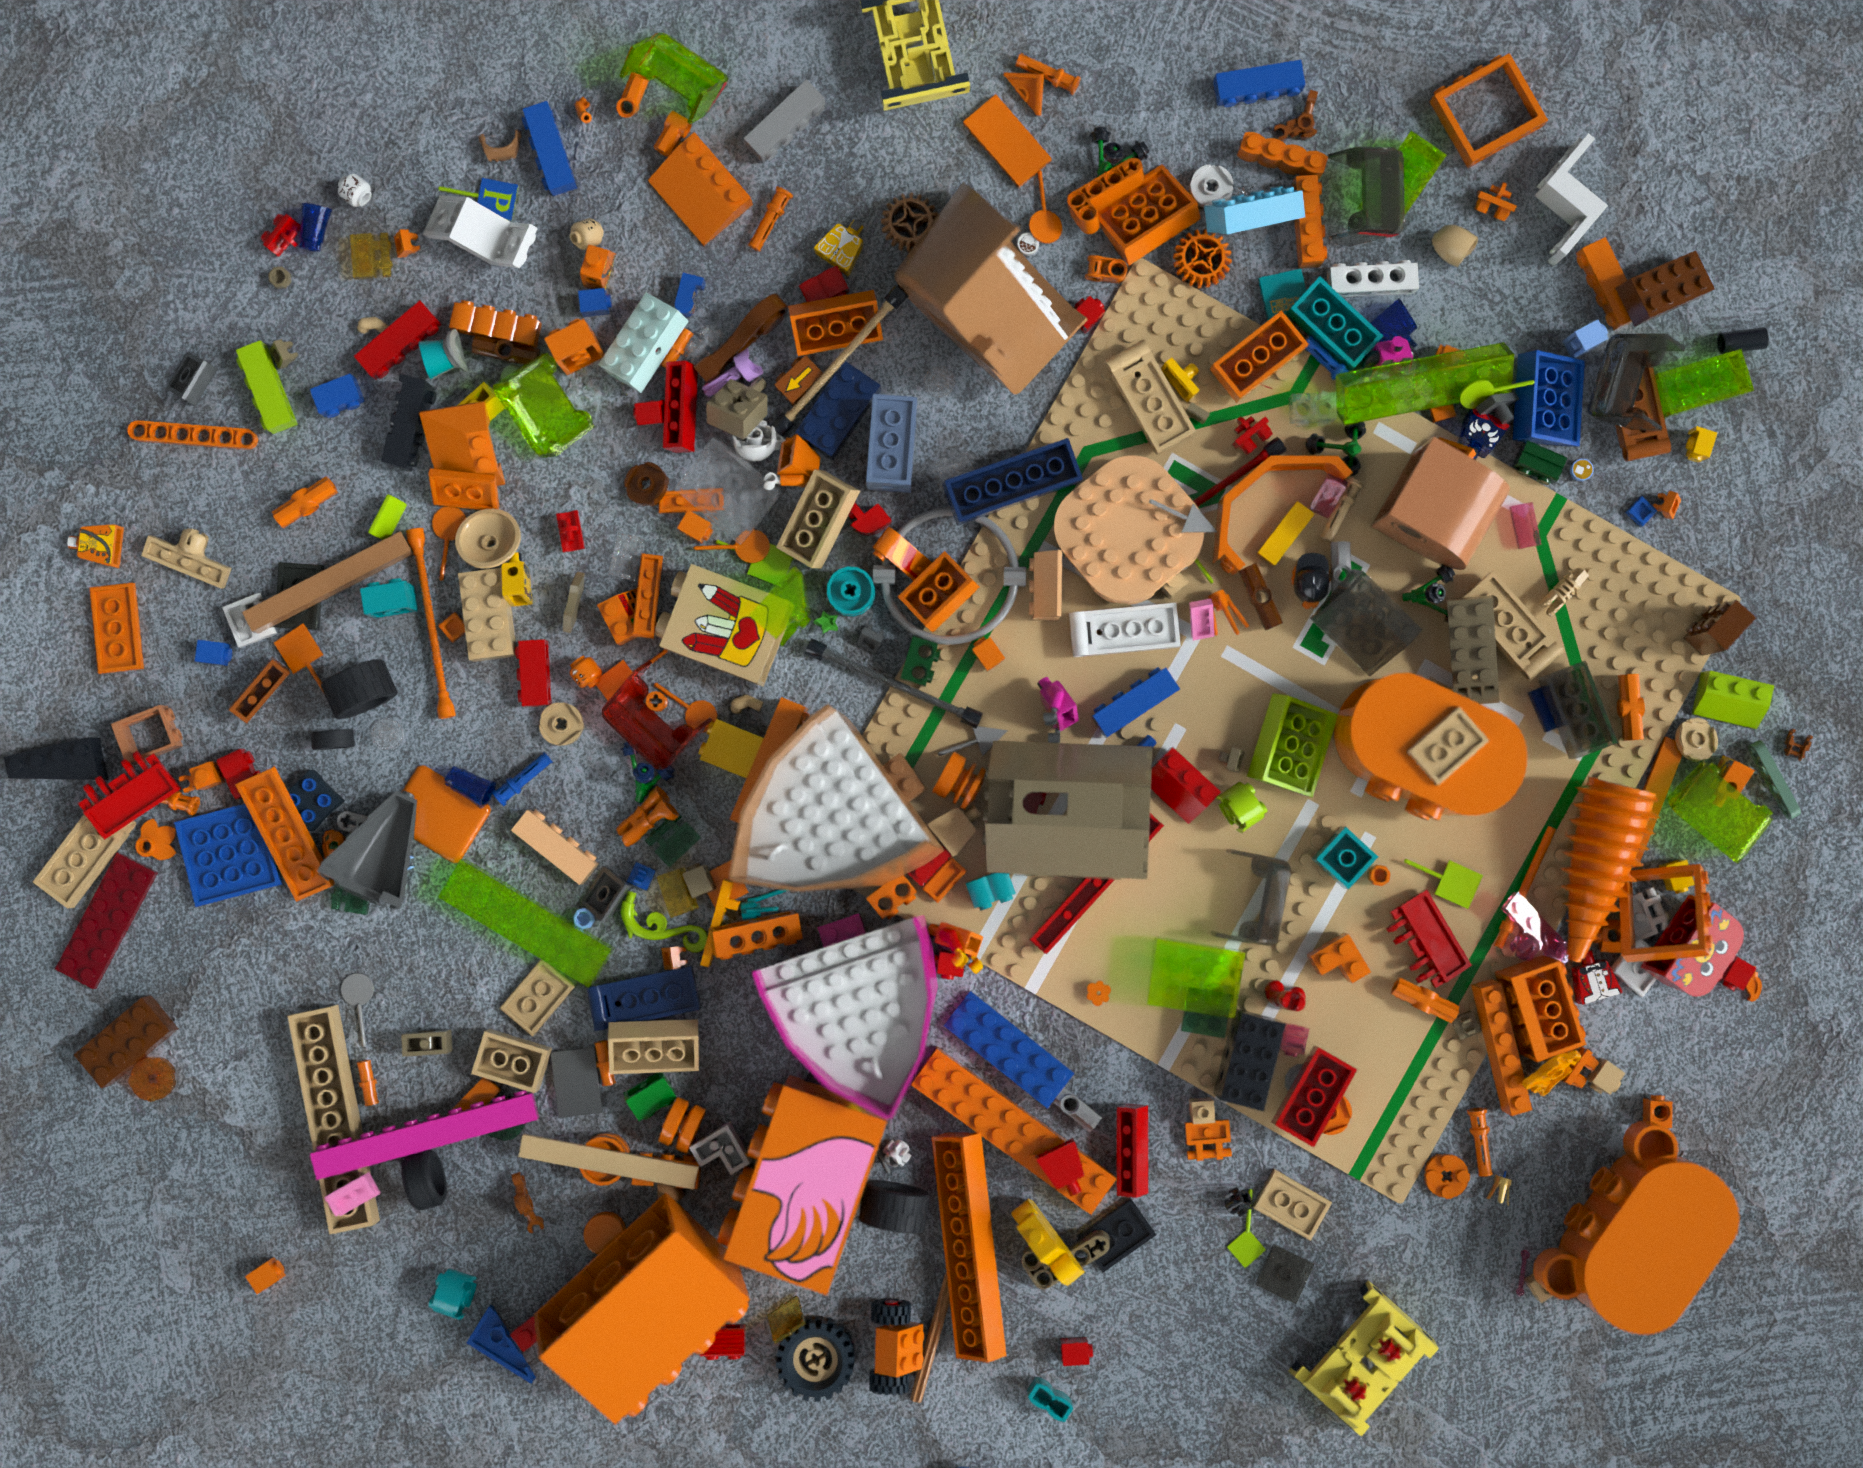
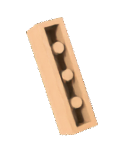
(555, 847)

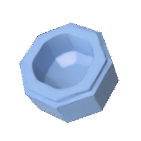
(583, 918)

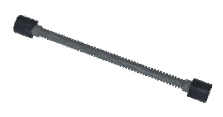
(819, 650)

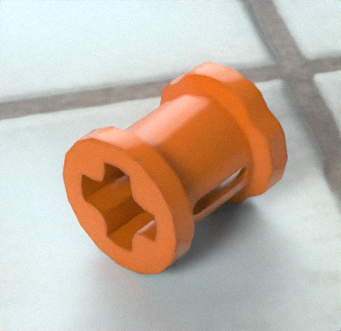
(652, 696)

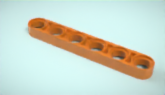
(192, 435)

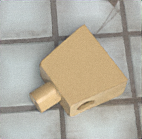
(955, 828)

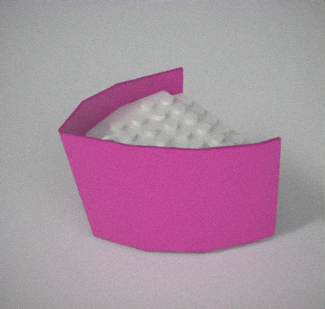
(857, 1008)

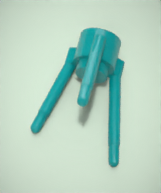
(752, 909)

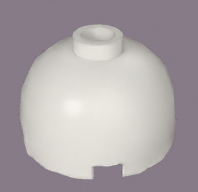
(757, 444)

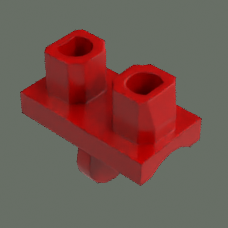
(282, 235)
(1245, 442)
(570, 531)

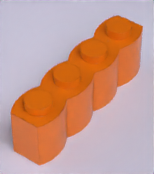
(1276, 154)
(495, 324)

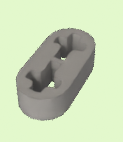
(360, 818)

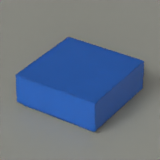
(1641, 511)

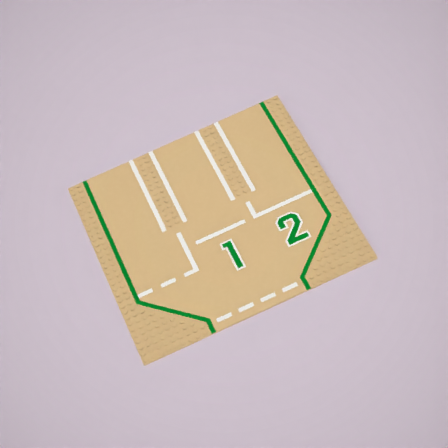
(1408, 1061)

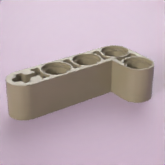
(1037, 1267)

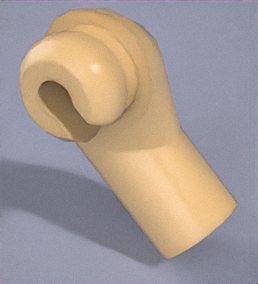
(367, 323)
(745, 701)

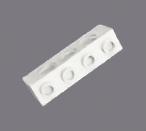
(1405, 270)

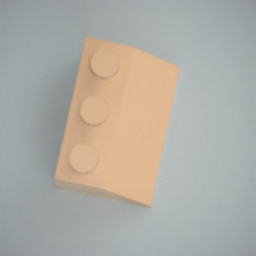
(1046, 585)

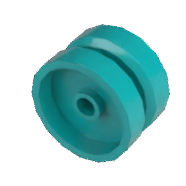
(846, 579)

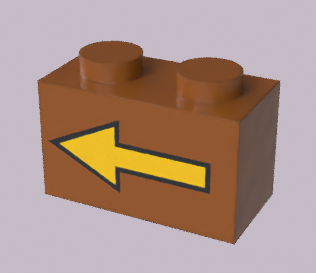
(797, 380)

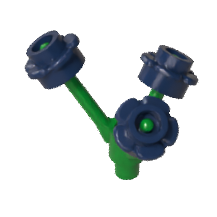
(644, 773)

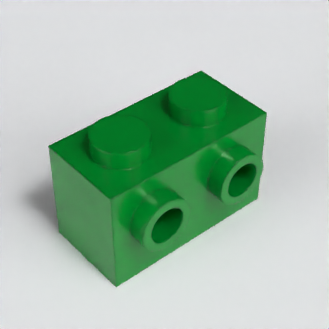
(650, 1096)

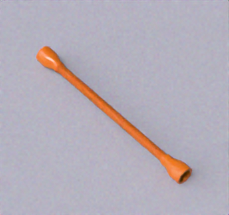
(445, 706)

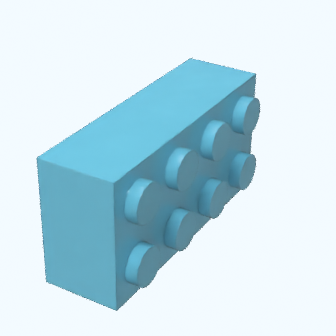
(1254, 210)

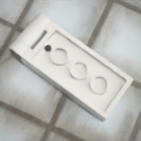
(1124, 630)

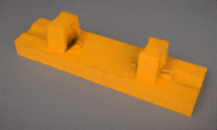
(723, 902)

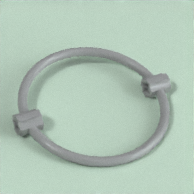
(1013, 576)

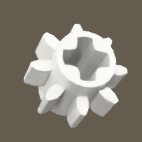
(896, 1153)

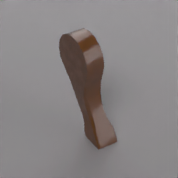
(757, 322)

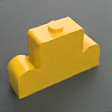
(1046, 1242)

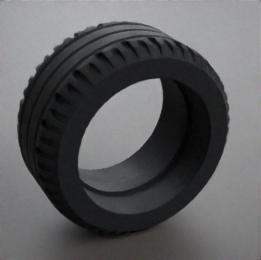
(424, 1179)

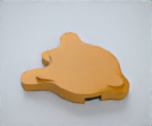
(1551, 1073)

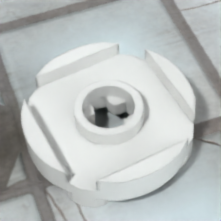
(1211, 174)

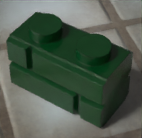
(1539, 462)

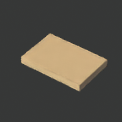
(1447, 746)
(537, 997)
(1292, 1204)

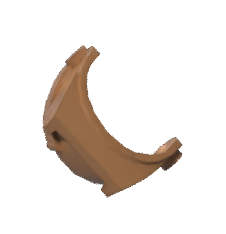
(503, 153)

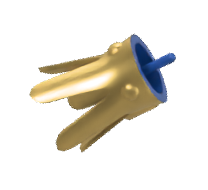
(1504, 1184)

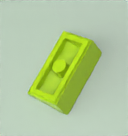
(387, 517)

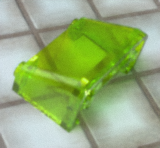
(542, 407)
(1719, 811)

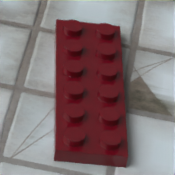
(106, 920)

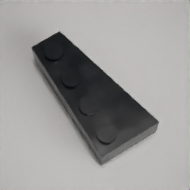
(407, 431)

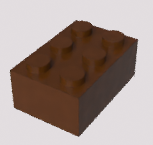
(1719, 627)

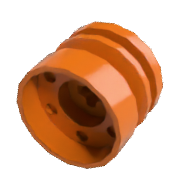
(959, 780)

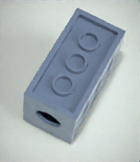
(891, 443)

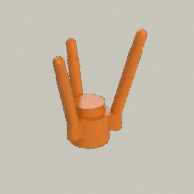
(1221, 602)

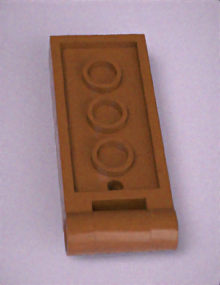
(1647, 443)

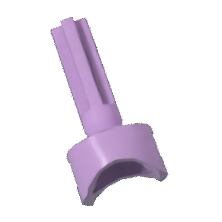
(743, 367)

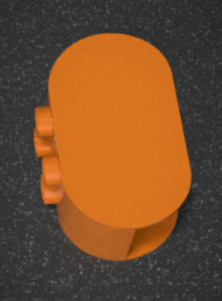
(1393, 714)

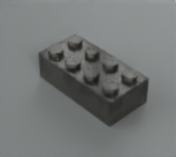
(1577, 710)

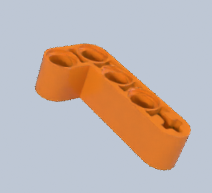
(1101, 191)

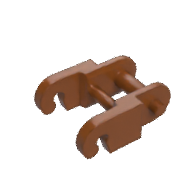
(1790, 742)

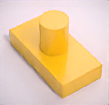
(1181, 378)

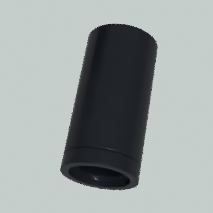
(1743, 339)

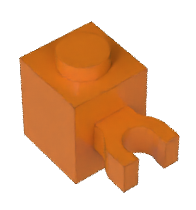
(203, 777)

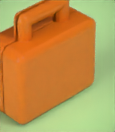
(443, 817)

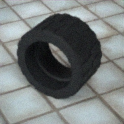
(359, 689)
(894, 1207)

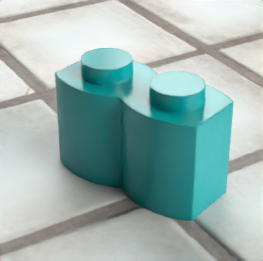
(990, 889)
(1054, 1401)

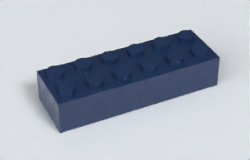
(1012, 481)

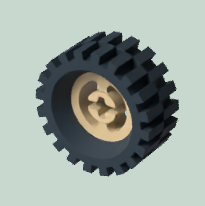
(828, 1377)

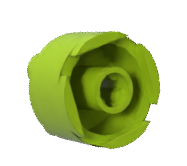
(1241, 806)

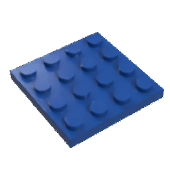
(225, 855)

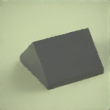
(191, 378)
(606, 894)

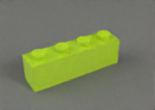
(266, 387)

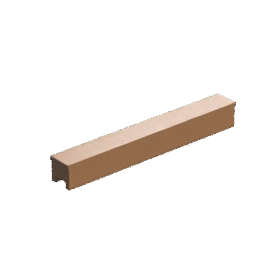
(327, 583)

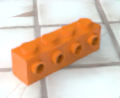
(1309, 229)

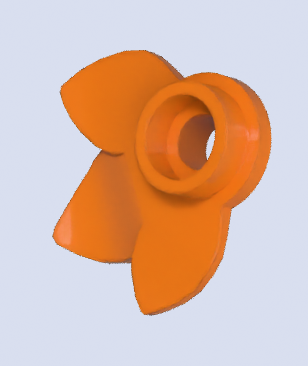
(159, 839)

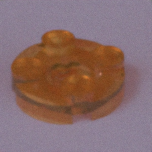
(151, 1091)

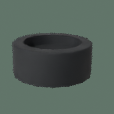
(332, 739)

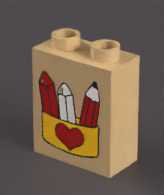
(715, 625)

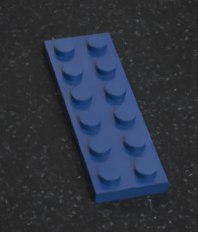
(1009, 1049)

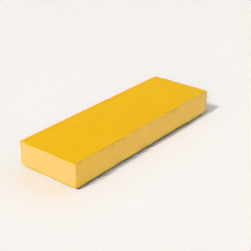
(1285, 533)

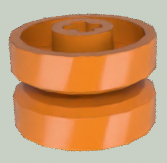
(680, 1124)
(607, 1141)

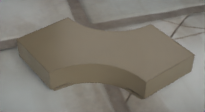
(574, 597)

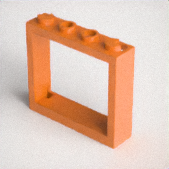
(1454, 130)
(1704, 920)

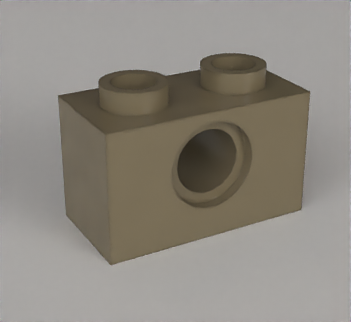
(426, 1042)

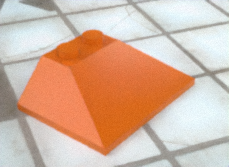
(461, 439)

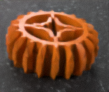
(1195, 243)

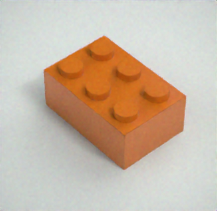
(574, 346)
(938, 591)

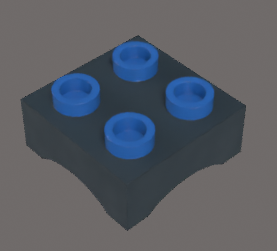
(314, 799)

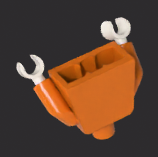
(795, 463)

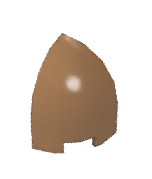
(675, 1193)

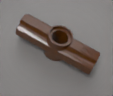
(493, 348)
(1254, 583)

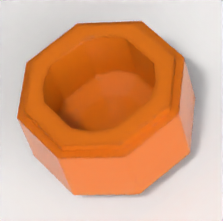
(1379, 875)

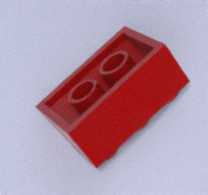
(1182, 785)

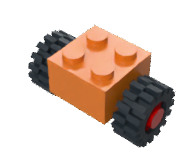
(896, 1348)

